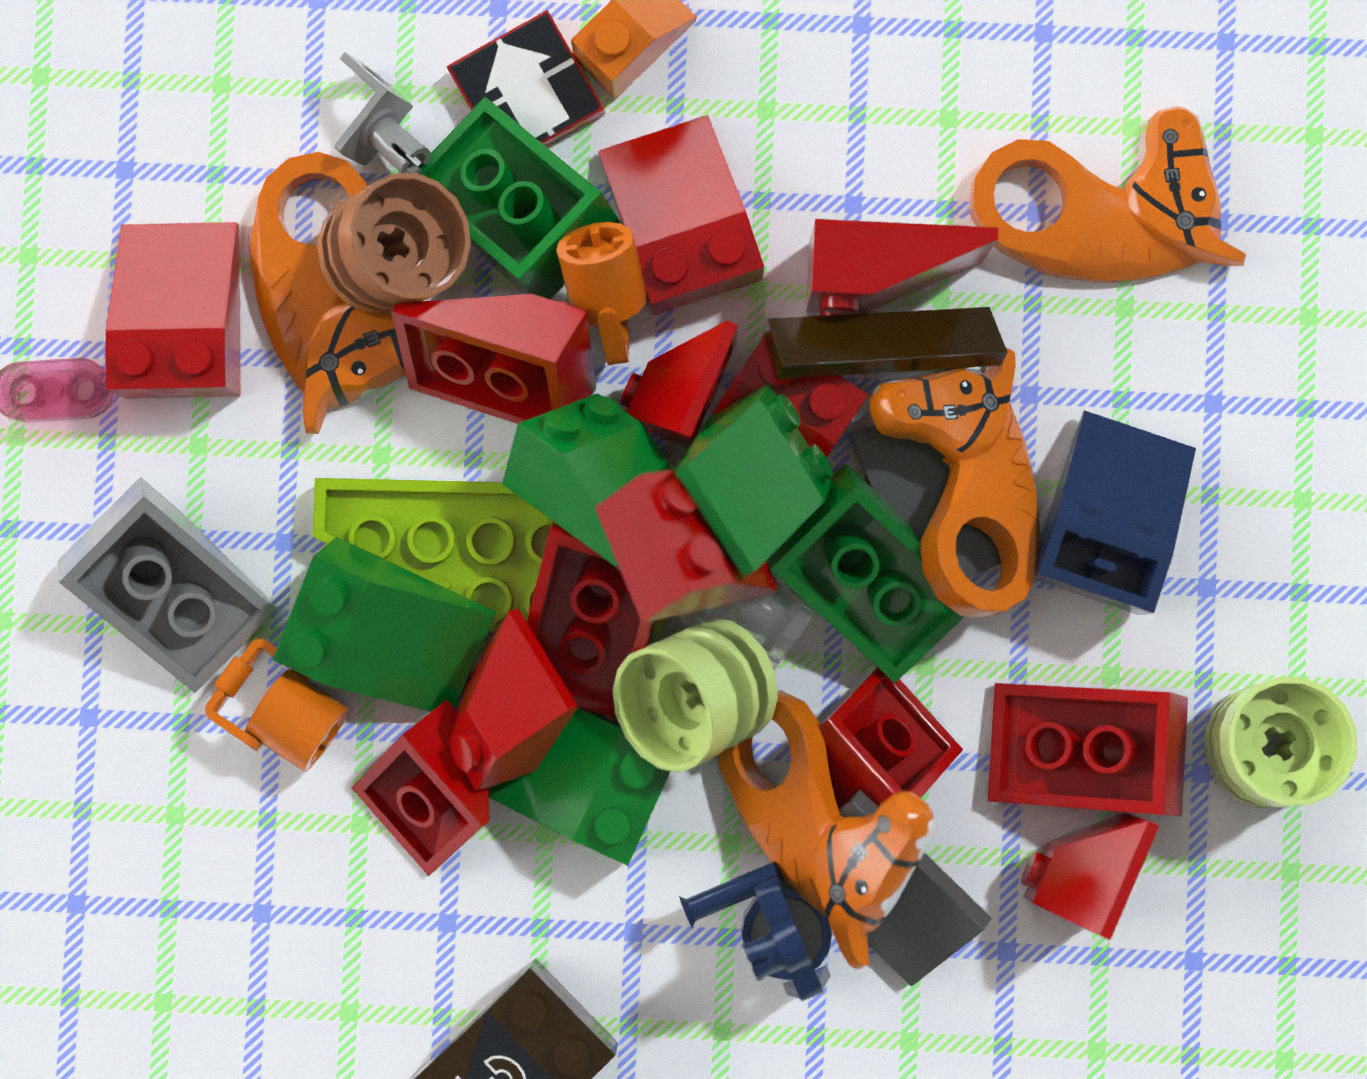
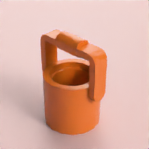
(606, 280)
(292, 717)

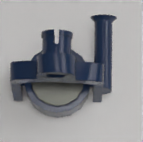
(778, 928)

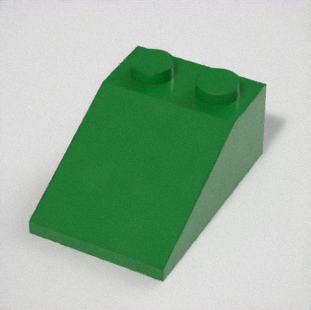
(514, 196)
(577, 460)
(755, 476)
(865, 576)
(382, 630)
(589, 788)

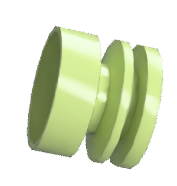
(695, 694)
(1313, 752)

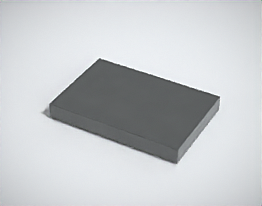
(912, 483)
(929, 917)

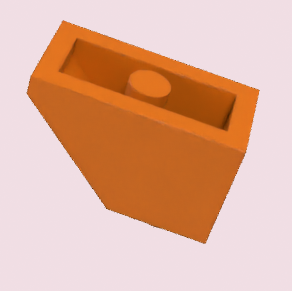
(628, 39)

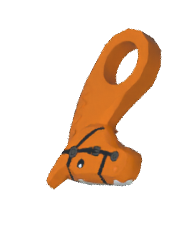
(1109, 234)
(322, 341)
(989, 480)
(837, 864)

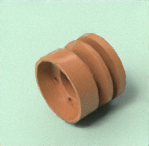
(422, 237)

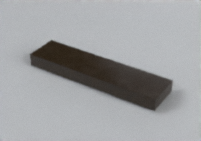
(883, 342)

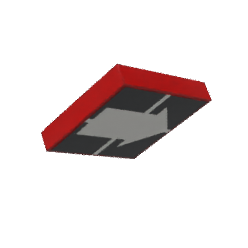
(531, 80)

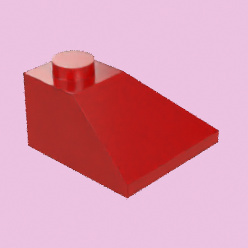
(681, 385)
(509, 708)
(885, 742)
(423, 792)
(1090, 872)

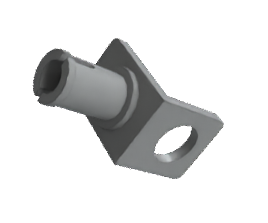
(378, 125)

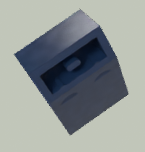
(1115, 514)

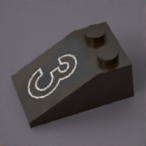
(527, 1034)

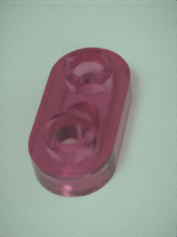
(56, 390)

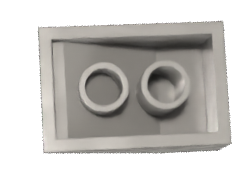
(164, 585)

